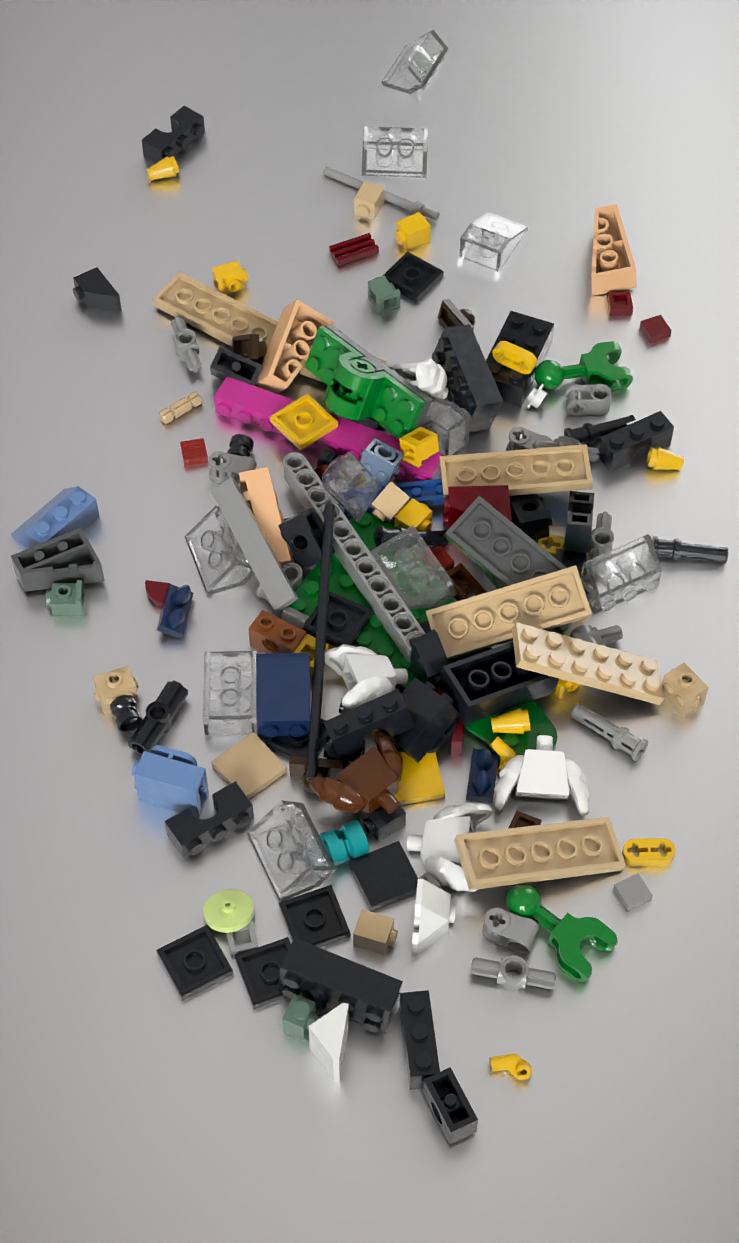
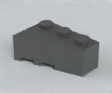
(58, 561)

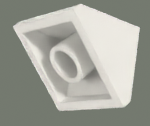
(329, 1039)

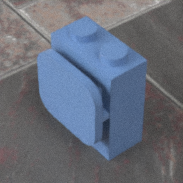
(171, 780)

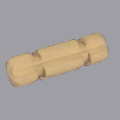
(180, 407)

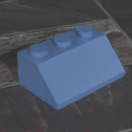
(61, 515)

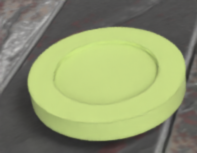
(228, 910)

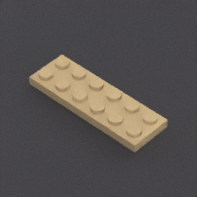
(212, 311)
(522, 470)
(489, 617)
(587, 663)
(539, 853)

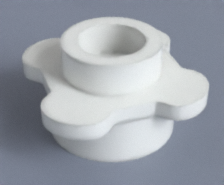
(536, 397)

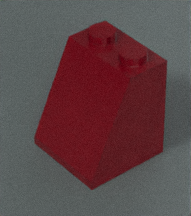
(462, 497)

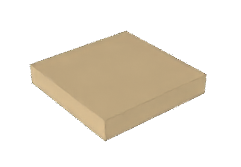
(249, 765)

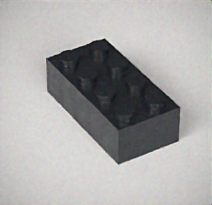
(530, 334)
(468, 376)
(492, 684)
(337, 980)

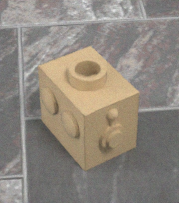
(114, 685)
(684, 689)

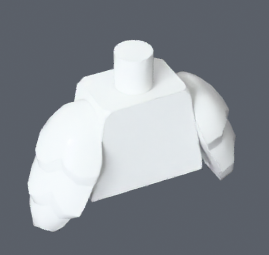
(425, 376)
(364, 673)
(543, 775)
(438, 844)

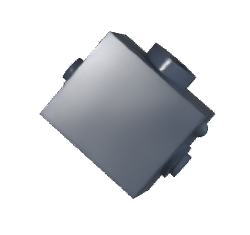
(382, 461)

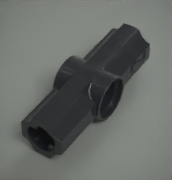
(164, 706)

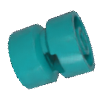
(346, 842)

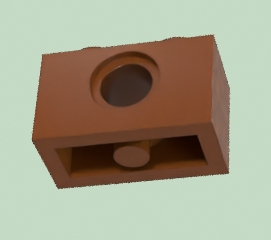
(274, 634)

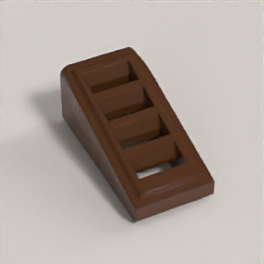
(465, 579)

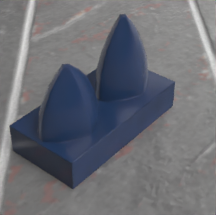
(175, 610)
(482, 775)

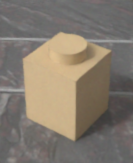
(369, 200)
(389, 502)
(374, 932)

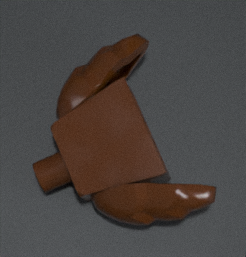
(366, 782)

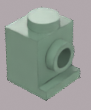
(383, 295)
(66, 599)
(298, 1016)

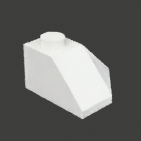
(431, 916)

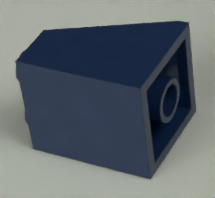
(283, 694)

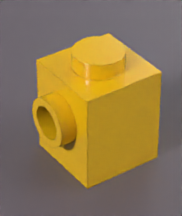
(413, 231)
(415, 515)

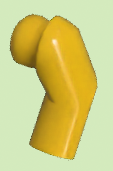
(503, 750)
(513, 1064)

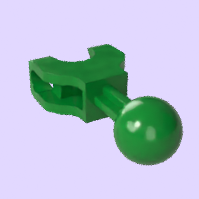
(593, 369)
(566, 935)

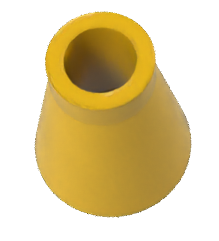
(163, 169)
(664, 460)
(511, 722)

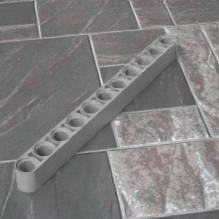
(354, 556)

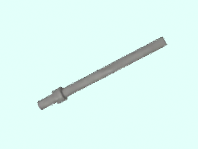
(415, 207)

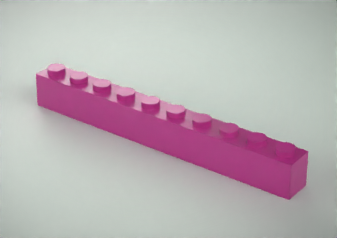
(256, 405)

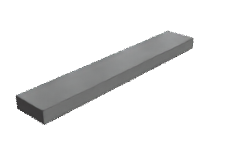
(254, 545)

